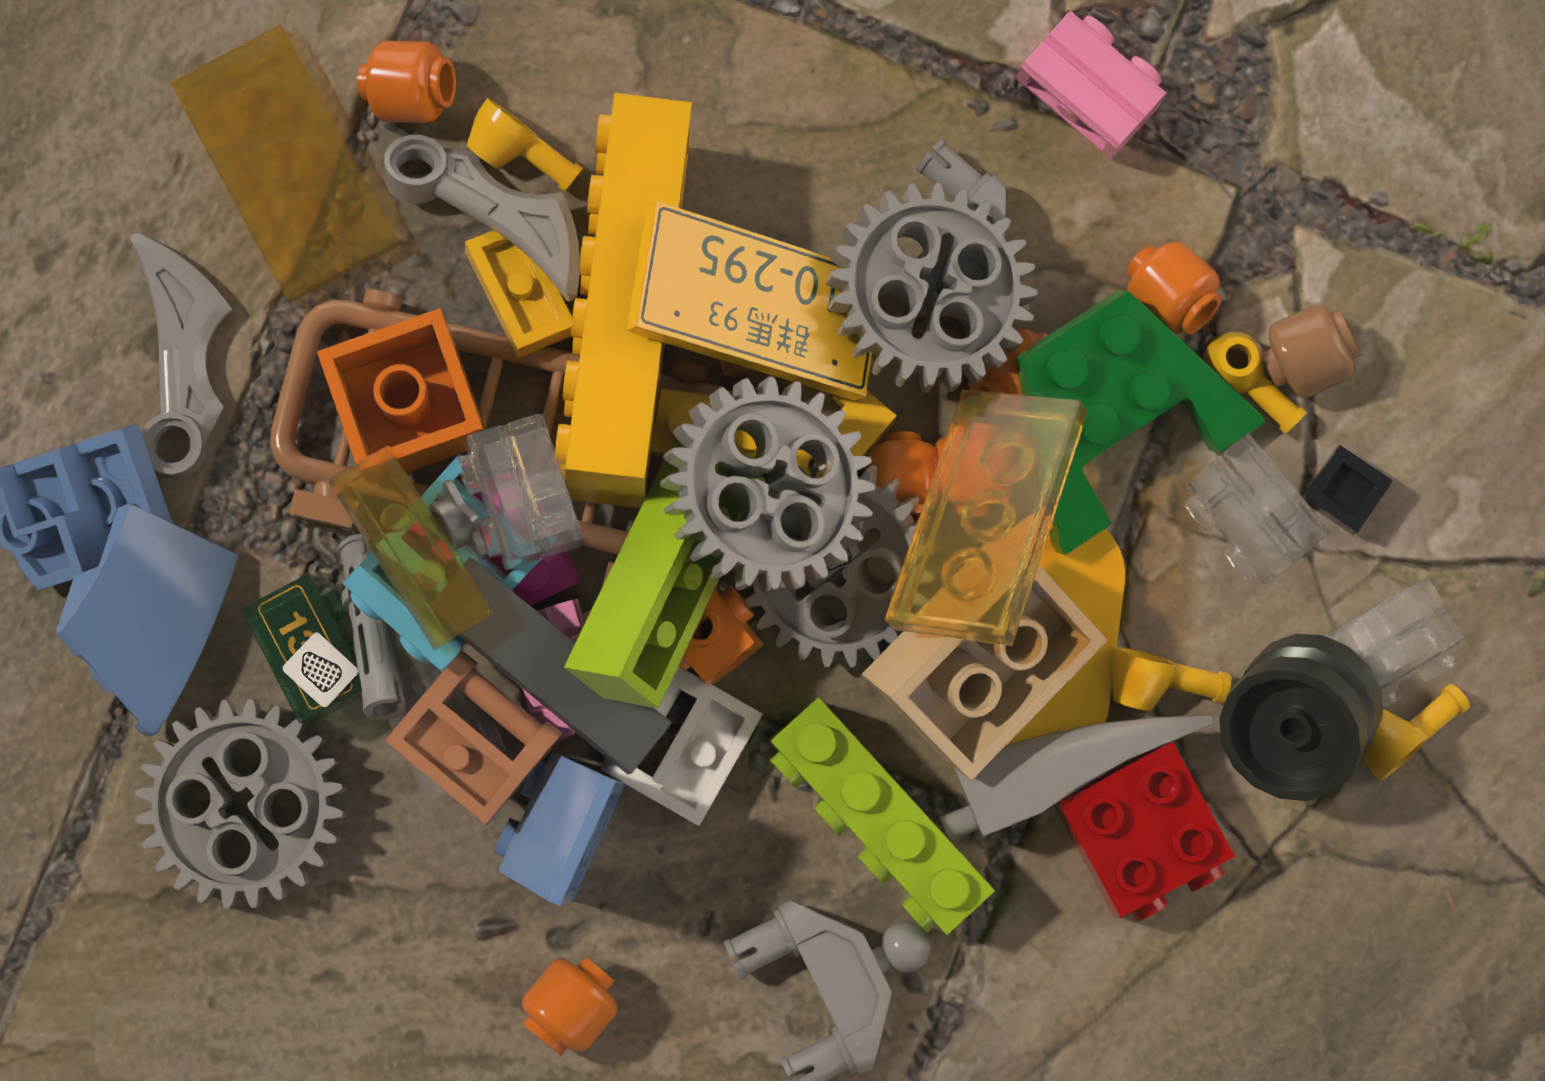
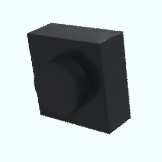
(1346, 490)

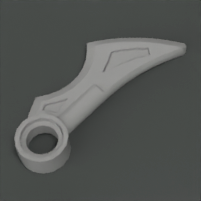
(533, 222)
(186, 317)

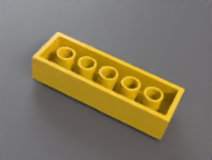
(618, 372)

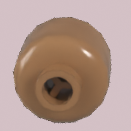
(1311, 350)

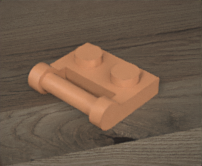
(458, 754)

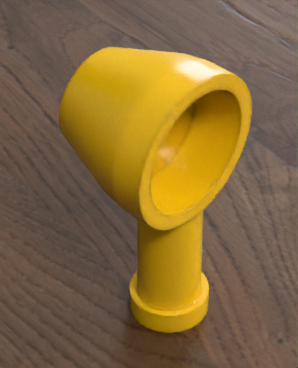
(502, 137)
(1252, 378)
(1143, 678)
(1399, 739)

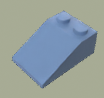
(559, 828)

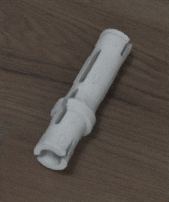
(373, 645)

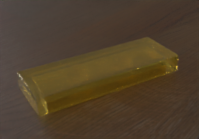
(410, 547)

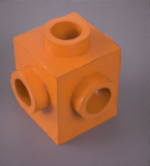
(730, 639)

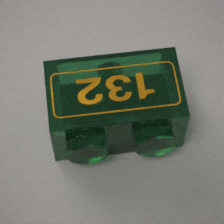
(286, 621)

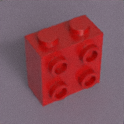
(1145, 833)

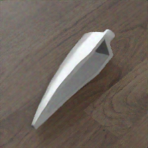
(1050, 767)

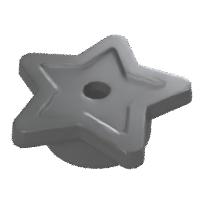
(457, 519)

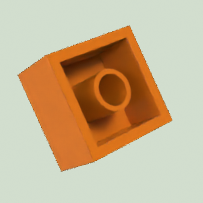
(403, 391)

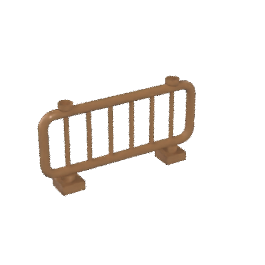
(381, 309)

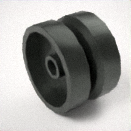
(1301, 717)

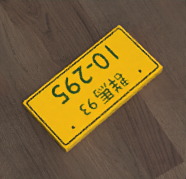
(743, 301)

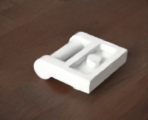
(700, 752)

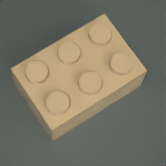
(979, 694)

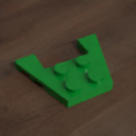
(1125, 375)

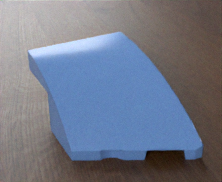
(65, 501)
(146, 611)

